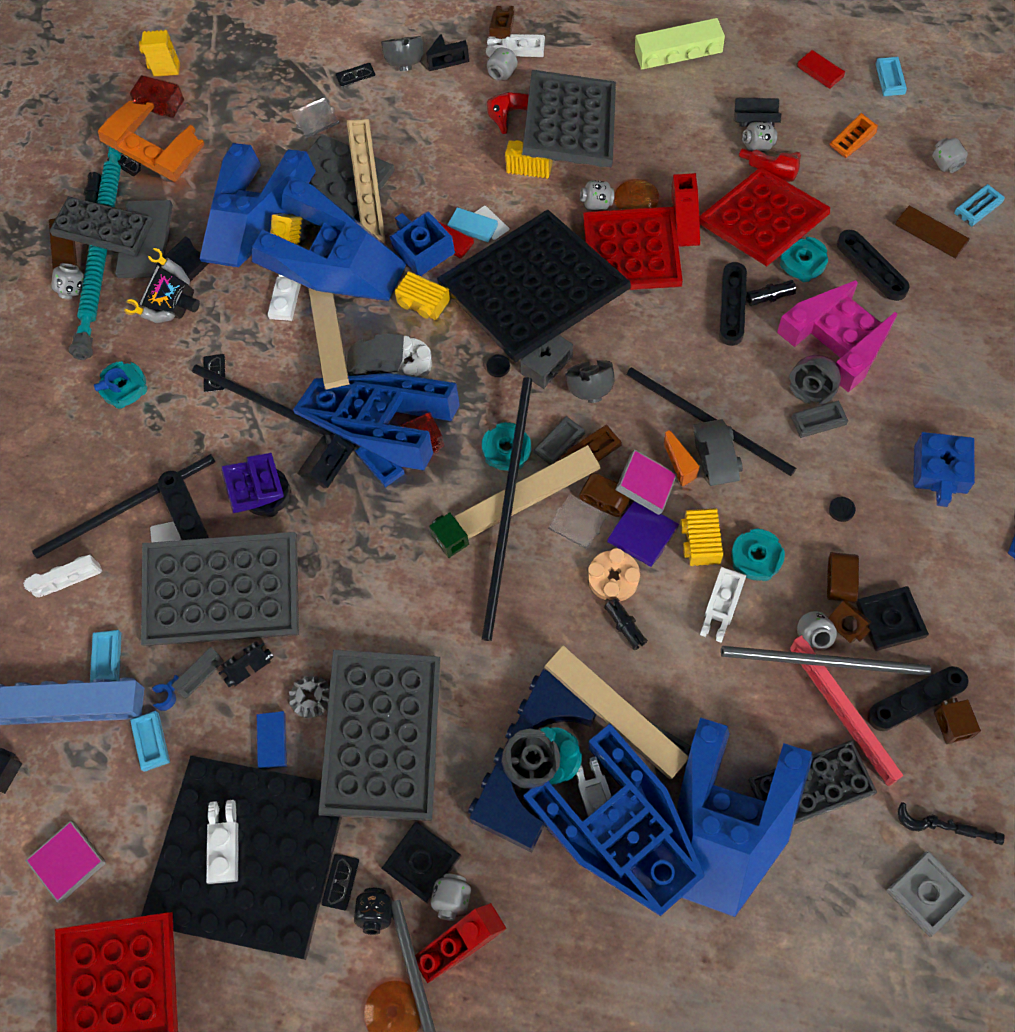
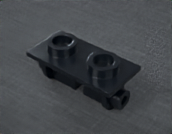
(236, 669)

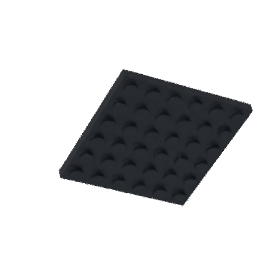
(533, 284)
(280, 859)

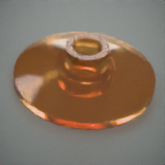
(636, 195)
(387, 995)

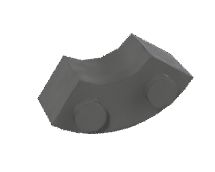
(376, 355)
(717, 452)

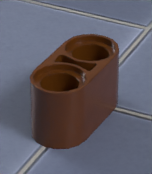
(602, 494)
(843, 577)

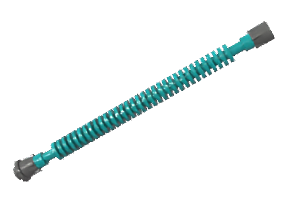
(95, 264)

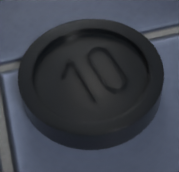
(498, 366)
(842, 509)

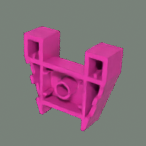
(842, 328)

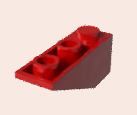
(686, 209)
(460, 941)

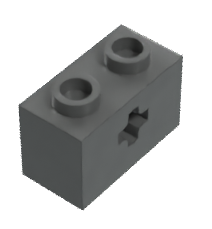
(547, 361)

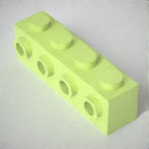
(679, 43)

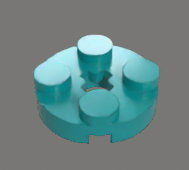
(803, 269)
(130, 391)
(498, 437)
(756, 569)
(569, 753)

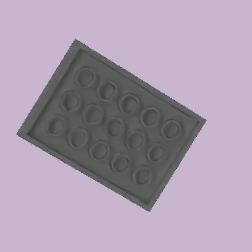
(570, 119)
(336, 180)
(219, 589)
(380, 736)

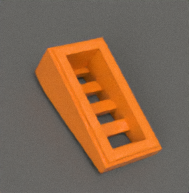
(860, 121)
(681, 460)

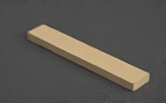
(365, 177)
(329, 339)
(530, 491)
(617, 712)

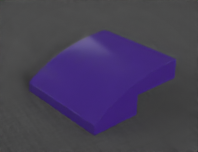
(252, 483)
(643, 533)

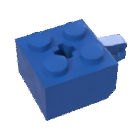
(421, 242)
(944, 465)

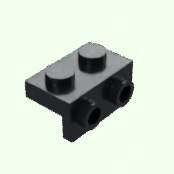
(756, 110)

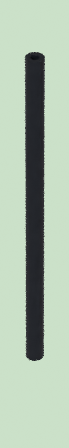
(259, 399)
(705, 417)
(117, 509)

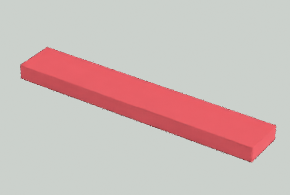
(849, 716)

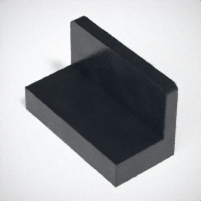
(186, 257)
(326, 460)

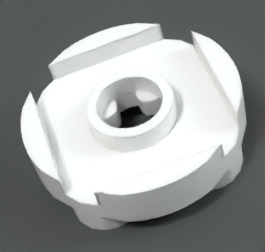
(421, 358)

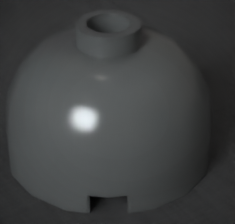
(403, 52)
(815, 379)
(591, 381)
(530, 758)

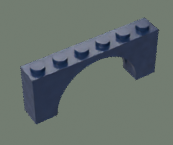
(498, 806)

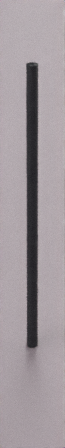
(502, 539)

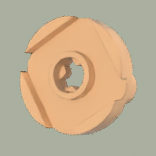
(614, 561)

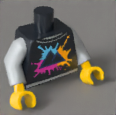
(166, 293)

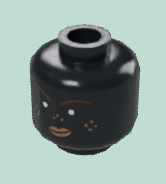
(373, 910)

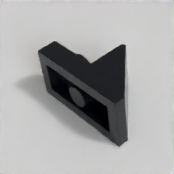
(448, 55)

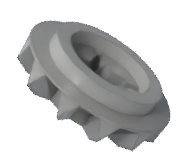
(310, 708)

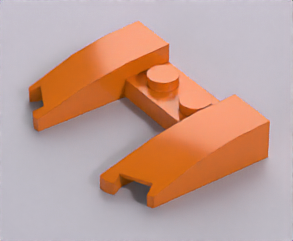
(170, 163)

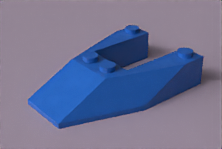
(240, 214)
(343, 255)
(368, 404)
(731, 832)
(632, 837)

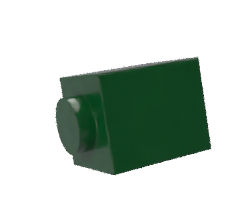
(449, 534)

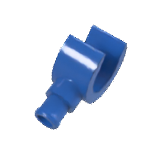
(108, 379)
(170, 701)

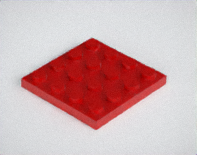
(764, 216)
(637, 244)
(117, 976)

